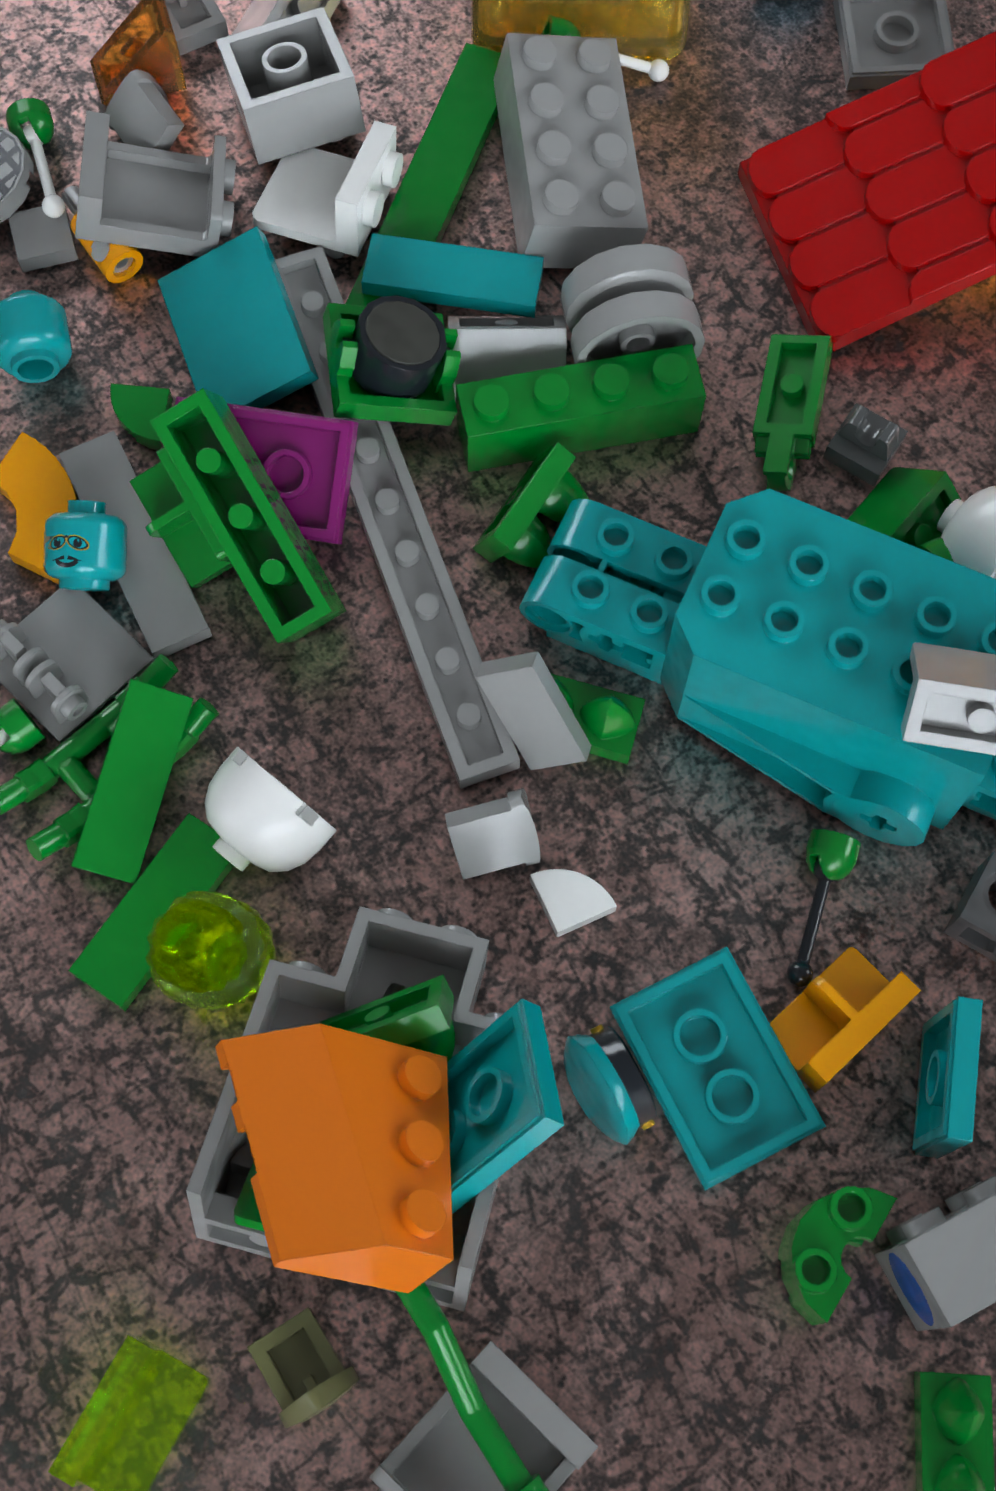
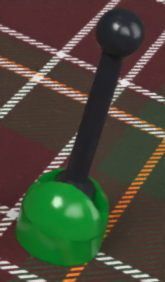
(830, 859)

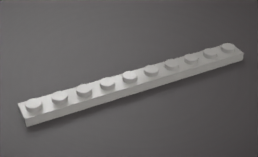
(406, 555)

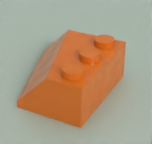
(346, 1152)

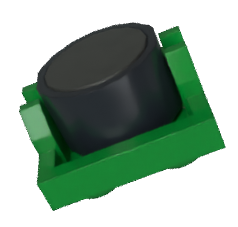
(391, 362)

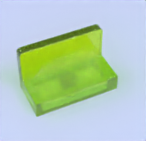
(131, 1420)

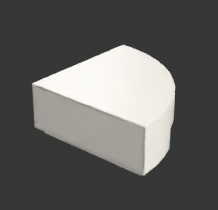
(570, 899)

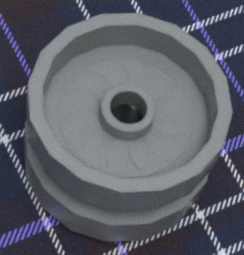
(630, 303)

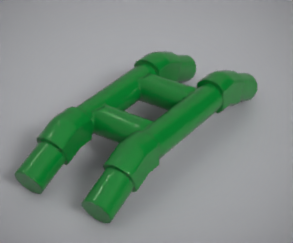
(66, 763)

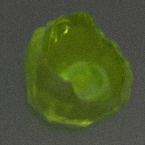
(209, 950)

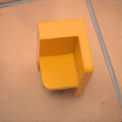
(839, 1016)

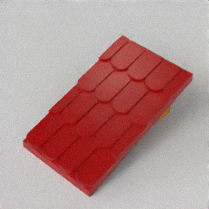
(885, 197)

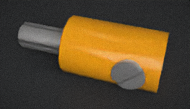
(115, 261)

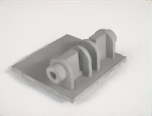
(67, 660)

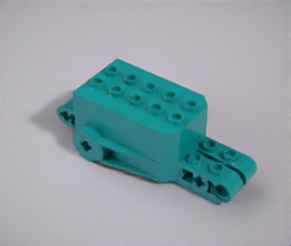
(782, 646)

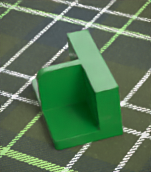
(180, 522)

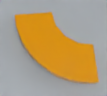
(37, 489)

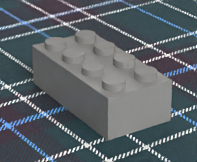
(568, 147)

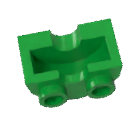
(815, 1243)

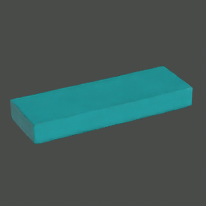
(453, 275)

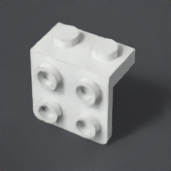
(331, 196)

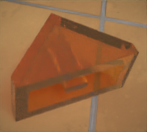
(141, 43)

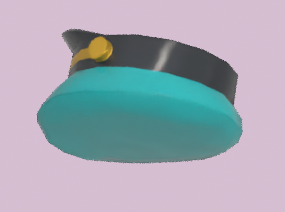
(608, 1083)

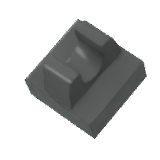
(865, 444)

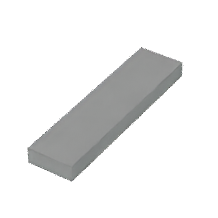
(152, 577)

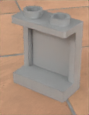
(152, 194)
(445, 1457)

